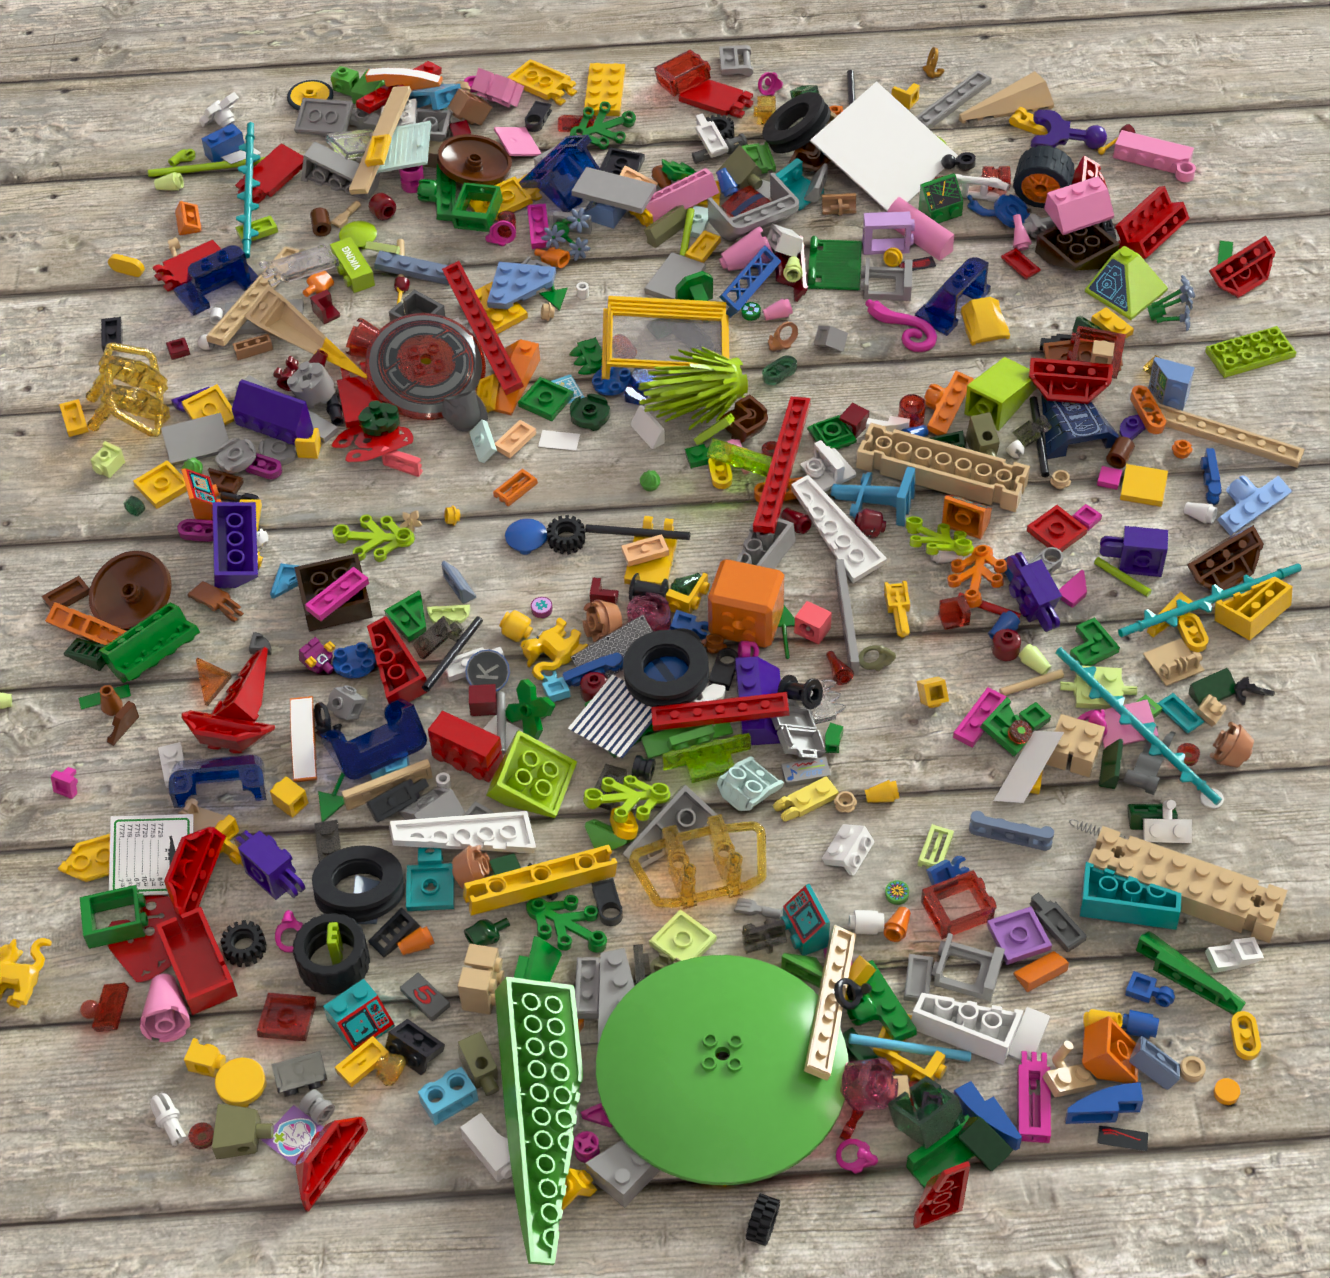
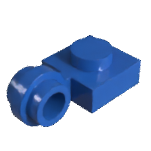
(1144, 987)

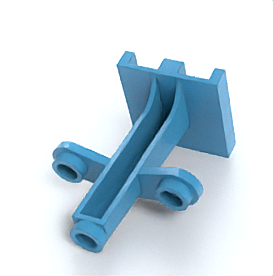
(893, 496)

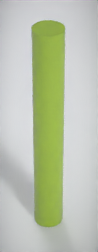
(687, 231)
(1122, 576)

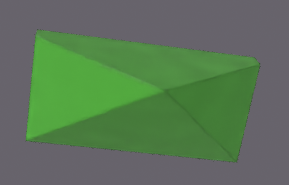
(602, 834)
(804, 967)

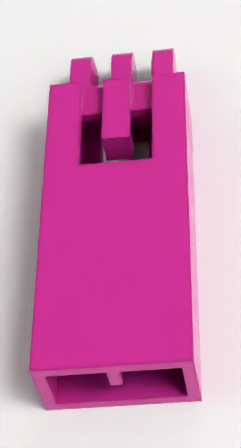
(1033, 1109)

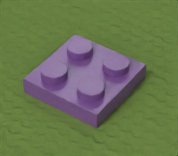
(1019, 935)

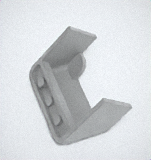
(781, 208)

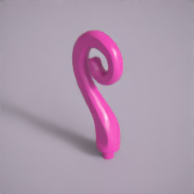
(885, 315)

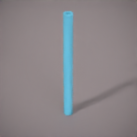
(908, 1047)

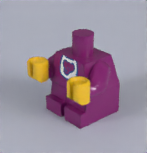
(316, 656)

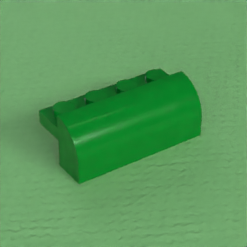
(148, 642)

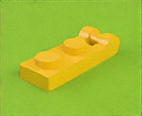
(1024, 121)

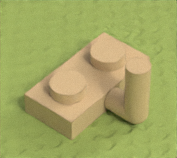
(1068, 1079)

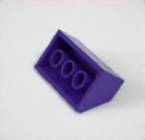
(271, 413)
(234, 543)
(754, 678)

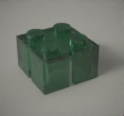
(935, 1113)

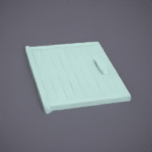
(408, 147)

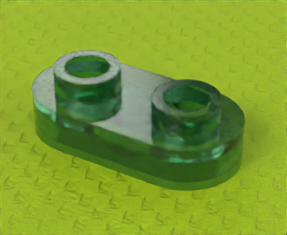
(779, 370)

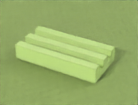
(929, 863)

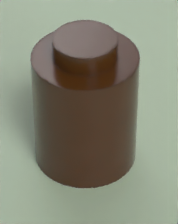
(320, 222)
(1120, 452)

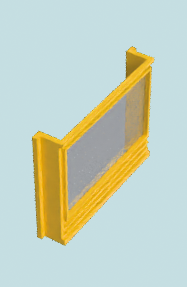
(649, 330)

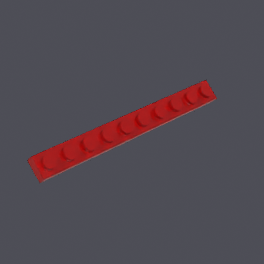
(483, 328)
(781, 465)

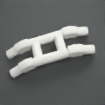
(984, 182)

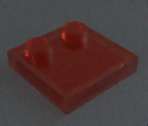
(286, 1017)

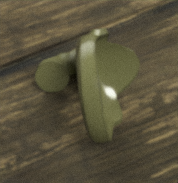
(885, 657)

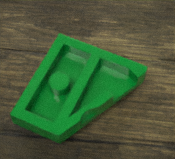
(408, 616)
(998, 724)

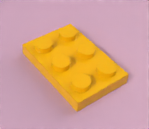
(501, 318)

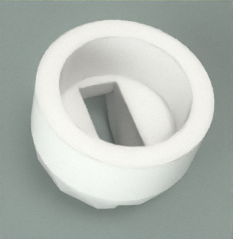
(203, 344)
(1015, 448)

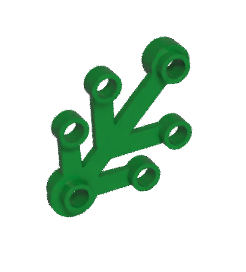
(601, 127)
(541, 909)

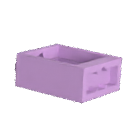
(887, 220)

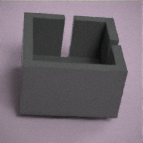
(416, 303)

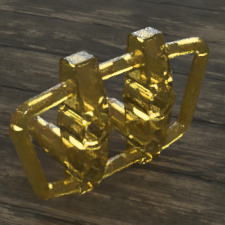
(127, 398)
(684, 877)

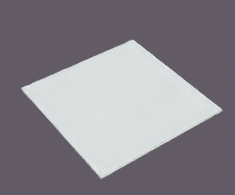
(882, 147)

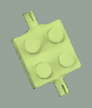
(1108, 677)

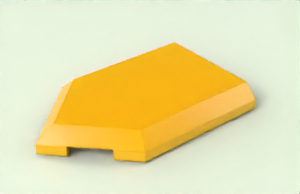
(88, 859)

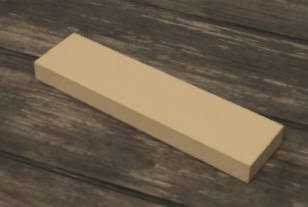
(364, 792)

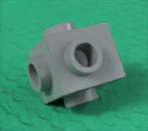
(346, 703)

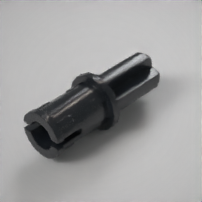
(334, 410)

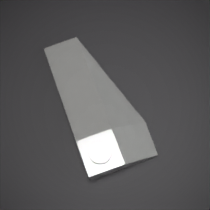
(683, 810)

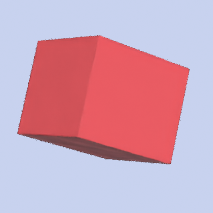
(812, 622)

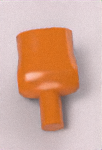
(553, 257)
(317, 283)

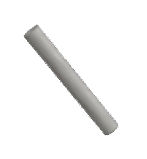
(501, 719)

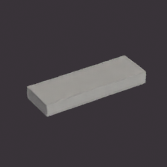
(587, 987)

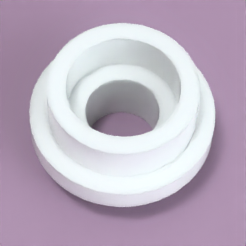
(814, 468)

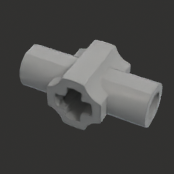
(1035, 225)

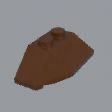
(1228, 560)

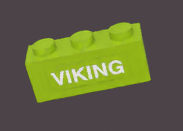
(352, 265)

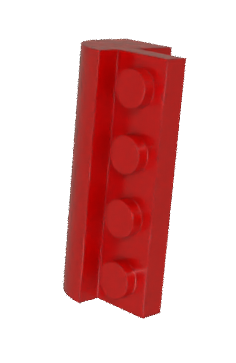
(1151, 223)

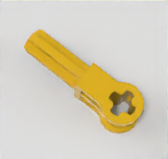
(898, 603)

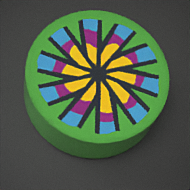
(897, 892)

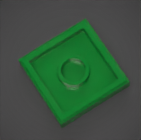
(545, 399)

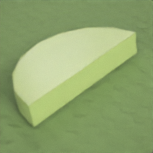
(374, 246)
(453, 612)

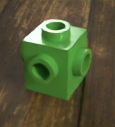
(344, 80)

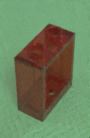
(667, 72)
(1092, 334)
(932, 894)

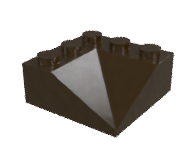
(1077, 250)
(318, 576)

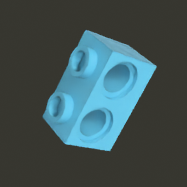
(451, 1100)

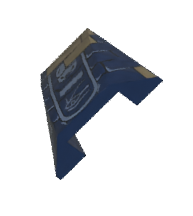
(1074, 424)

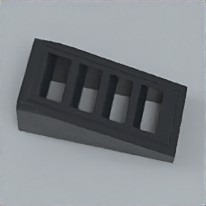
(395, 921)

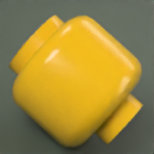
(516, 626)

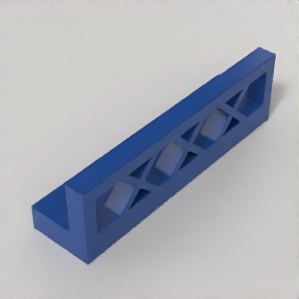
(753, 282)

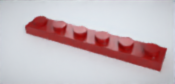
(379, 97)
(720, 711)

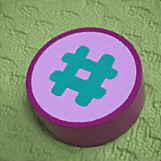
(541, 607)

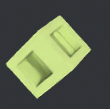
(107, 460)

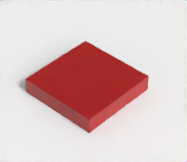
(1057, 529)

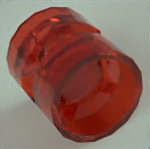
(1002, 173)
(912, 408)

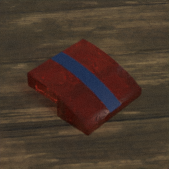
(743, 201)

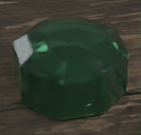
(134, 506)

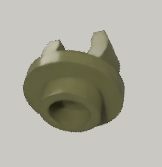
(660, 962)

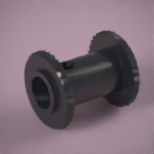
(641, 587)
(802, 691)

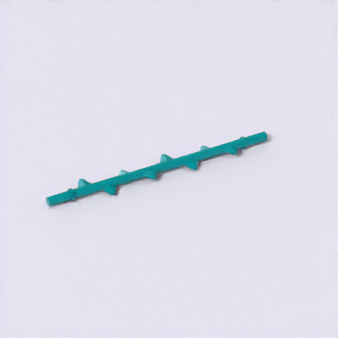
(250, 183)
(1170, 616)
(1146, 730)

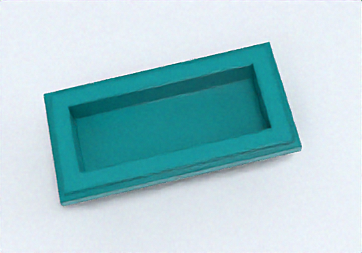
(1180, 713)

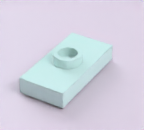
(700, 221)
(482, 441)

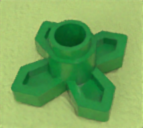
(529, 709)

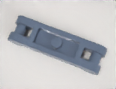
(1011, 832)

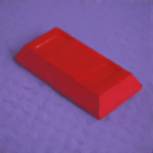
(1020, 263)

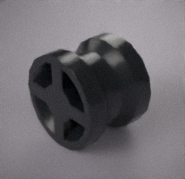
(643, 767)

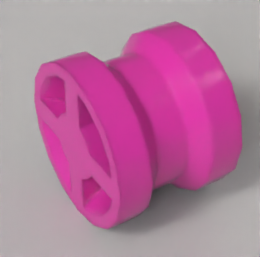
(585, 1141)

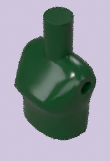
(485, 932)

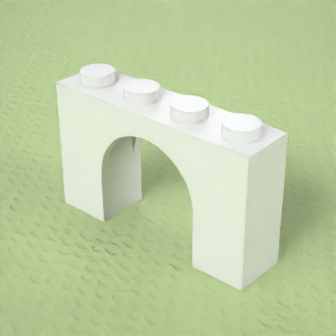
(490, 1146)

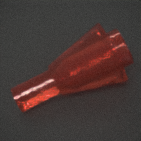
(840, 671)

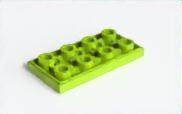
(1250, 352)

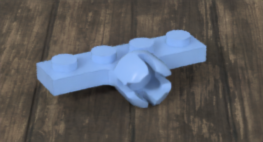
(1251, 501)

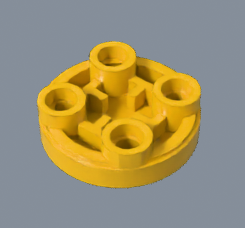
(240, 1082)

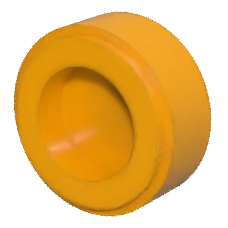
(1226, 1091)

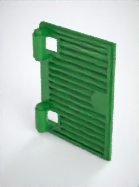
(836, 264)

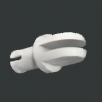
(167, 1118)

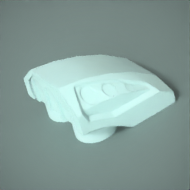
(747, 784)

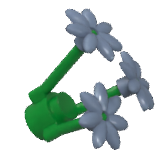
(560, 233)
(1157, 309)

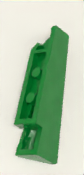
(540, 963)
(1187, 974)

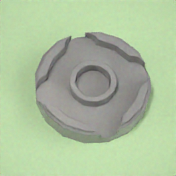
(282, 451)
(236, 455)

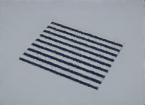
(613, 718)

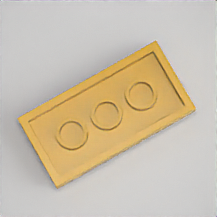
(605, 84)

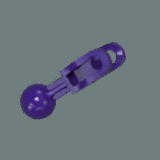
(1060, 131)

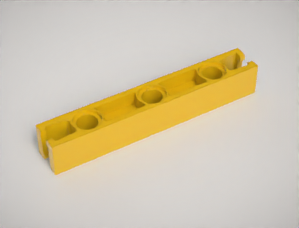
(539, 880)

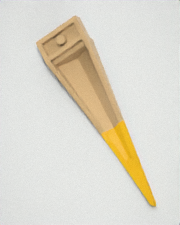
(281, 319)

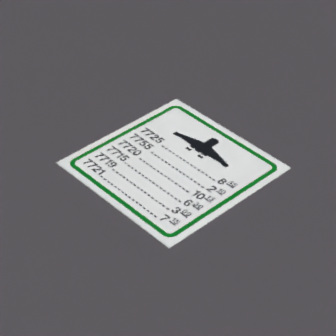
(144, 850)

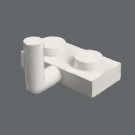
(1167, 829)

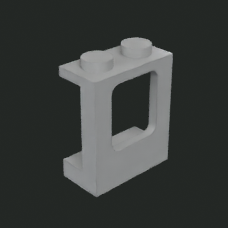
(902, 276)
(987, 975)

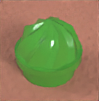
(193, 464)
(650, 480)

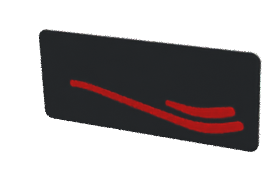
(1123, 1138)

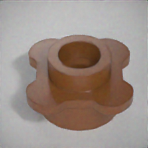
(713, 643)

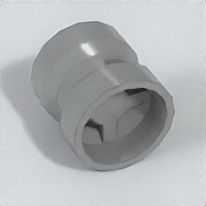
(317, 1107)

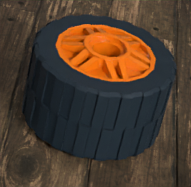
(1040, 172)

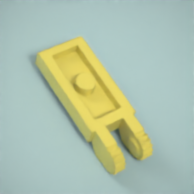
(806, 799)

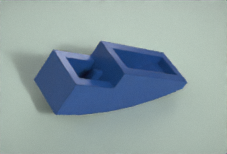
(1106, 1104)
(990, 1110)

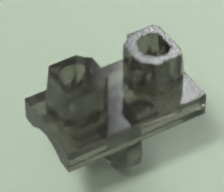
(764, 936)

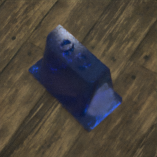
(561, 170)
(213, 273)
(942, 306)

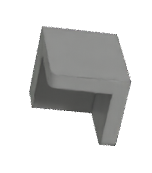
(830, 337)

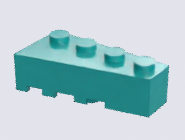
(1127, 900)

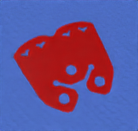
(392, 440)
(146, 950)

